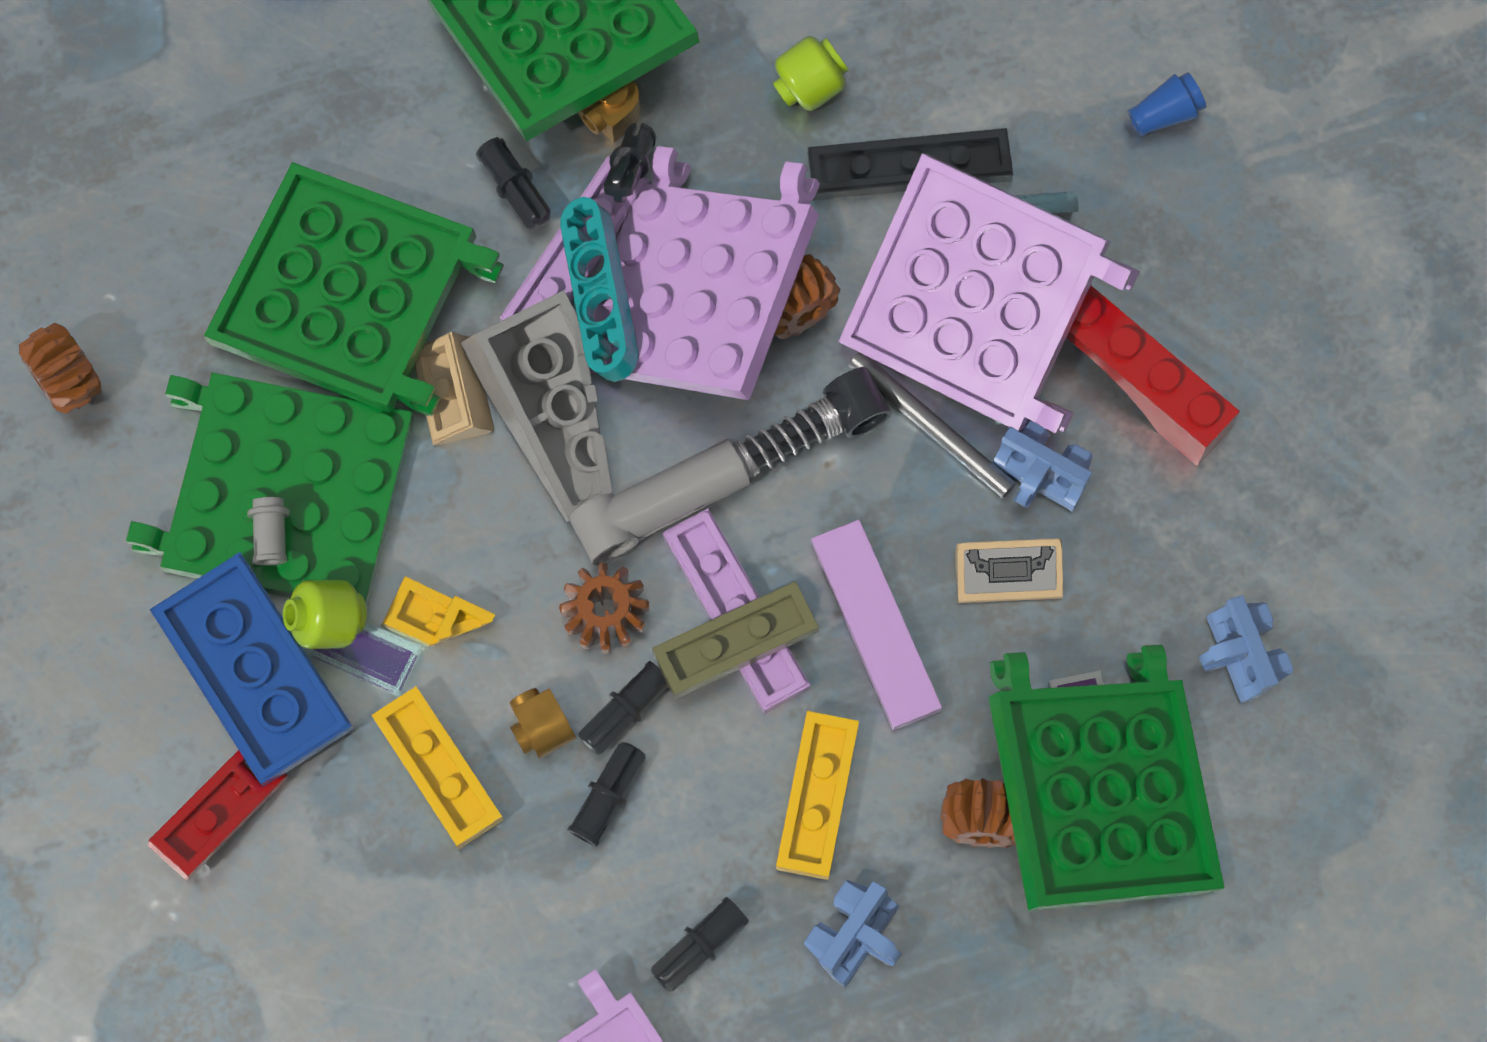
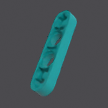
(605, 285)

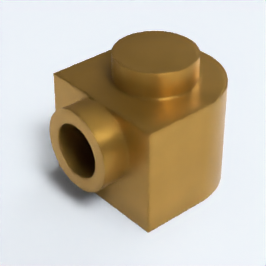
(613, 112)
(540, 723)

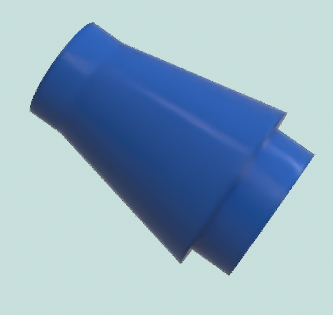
(1168, 105)

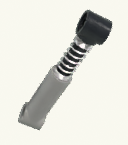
(616, 523)

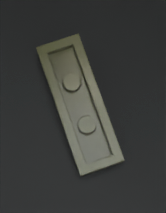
(735, 640)

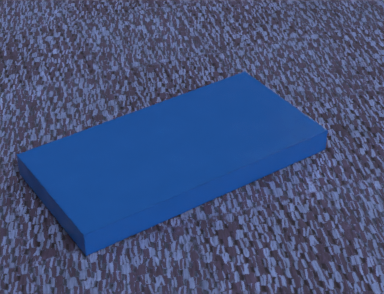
(251, 669)

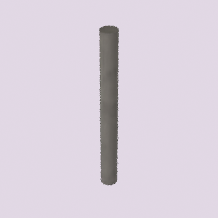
(936, 427)

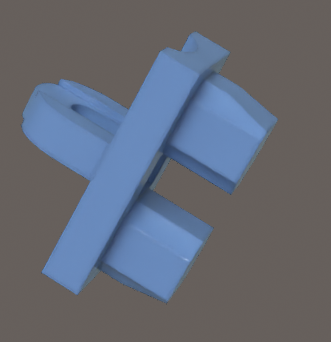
(1029, 460)
(1238, 633)
(868, 915)

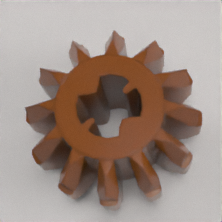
(809, 298)
(60, 368)
(583, 613)
(977, 814)

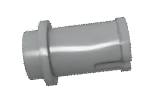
(269, 530)

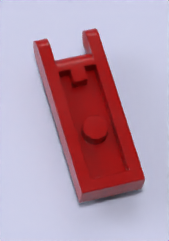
(211, 816)

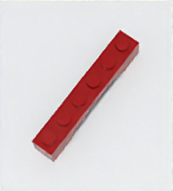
(1162, 386)

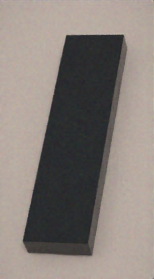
(890, 163)

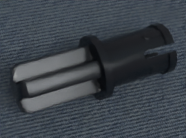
(629, 162)
(514, 183)
(623, 709)
(607, 793)
(698, 945)

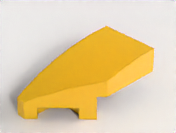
(432, 616)

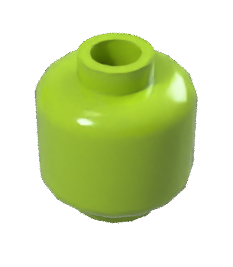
(810, 73)
(325, 614)

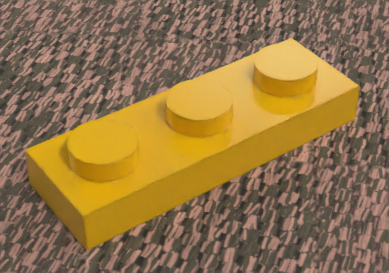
(437, 767)
(817, 795)

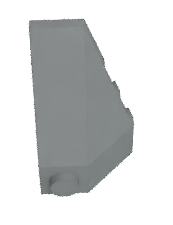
(546, 397)

